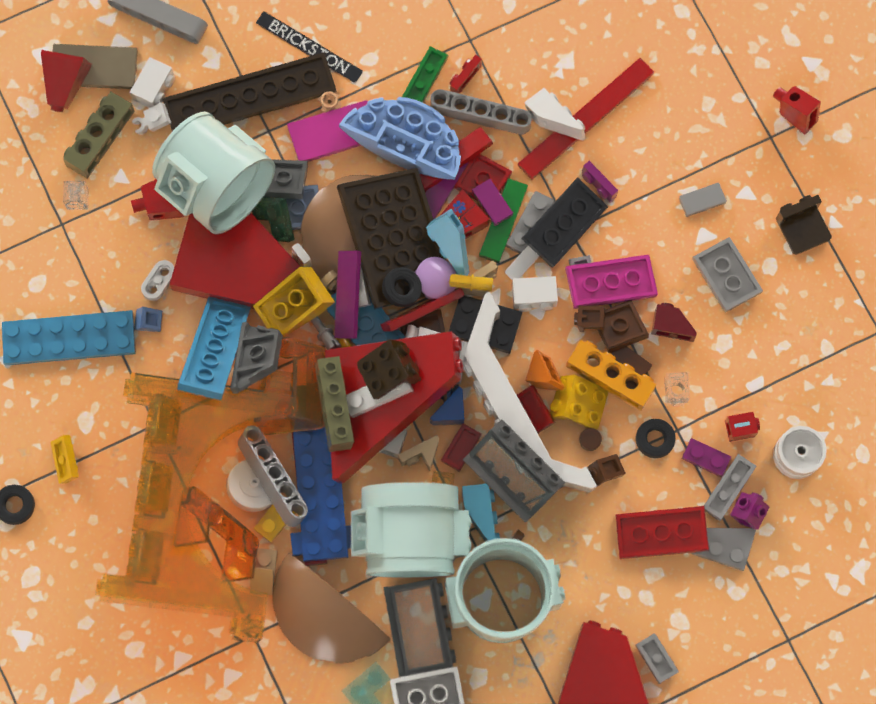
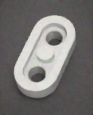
(157, 281)

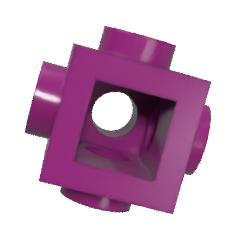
(750, 510)

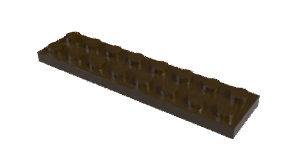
(255, 92)

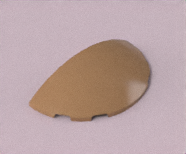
(326, 228)
(320, 618)

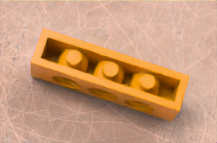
(636, 397)

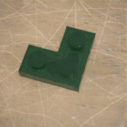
(276, 212)

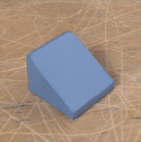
(148, 319)

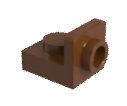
(590, 317)
(606, 469)

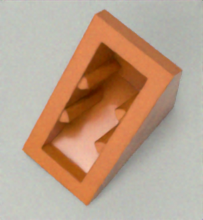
(543, 373)

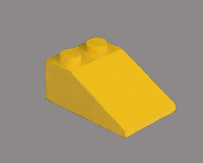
(294, 301)

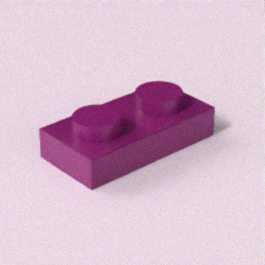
(604, 187)
(706, 457)

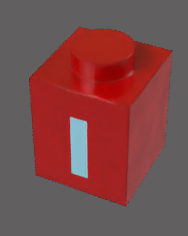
(742, 426)

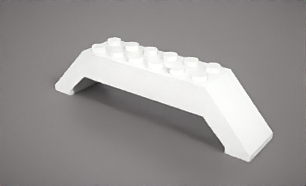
(502, 400)

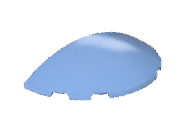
(406, 135)

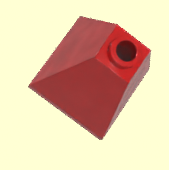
(62, 77)

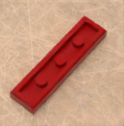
(468, 149)
(421, 310)

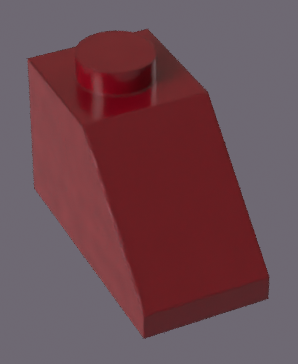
(672, 323)

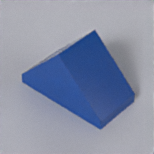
(451, 411)

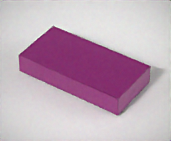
(492, 202)

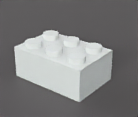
(428, 688)

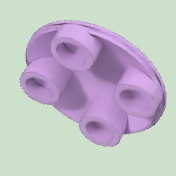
(435, 277)

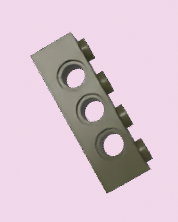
(86, 163)
(334, 404)

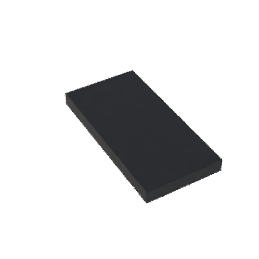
(564, 222)

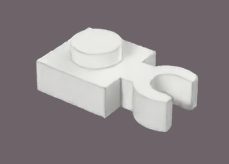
(154, 119)

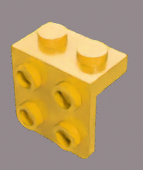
(579, 401)

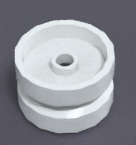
(808, 443)

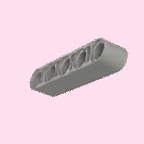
(164, 17)
(488, 119)
(272, 486)

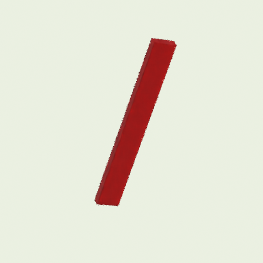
(589, 115)

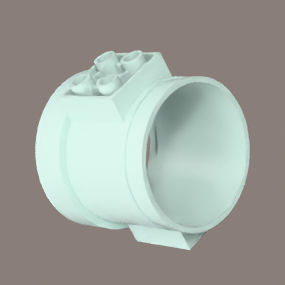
(212, 172)
(410, 529)
(543, 570)

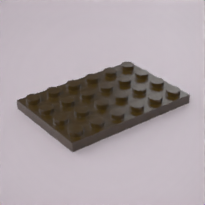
(388, 227)

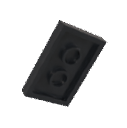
(503, 331)

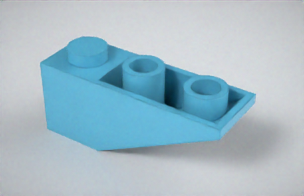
(450, 237)
(478, 502)

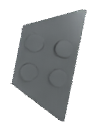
(256, 355)

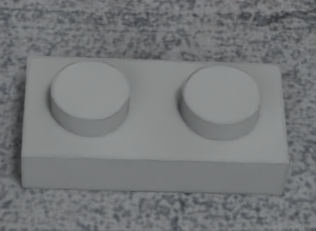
(656, 658)

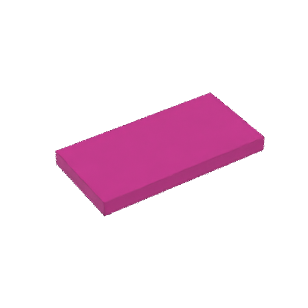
(321, 134)
(611, 281)

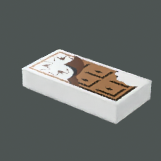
(300, 256)

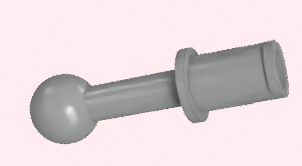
(325, 334)

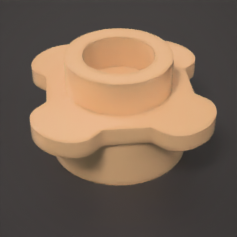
(335, 104)

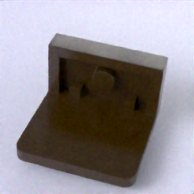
(803, 224)
(388, 368)

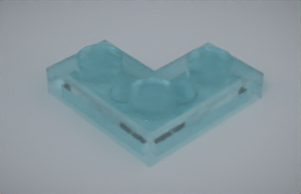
(365, 685)

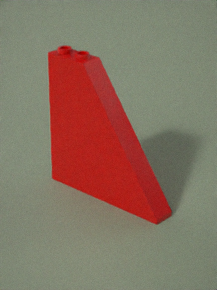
(230, 265)
(439, 371)
(602, 669)

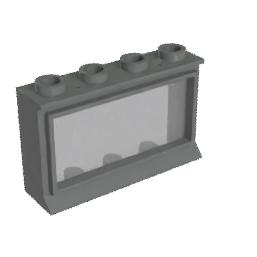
(513, 471)
(419, 627)

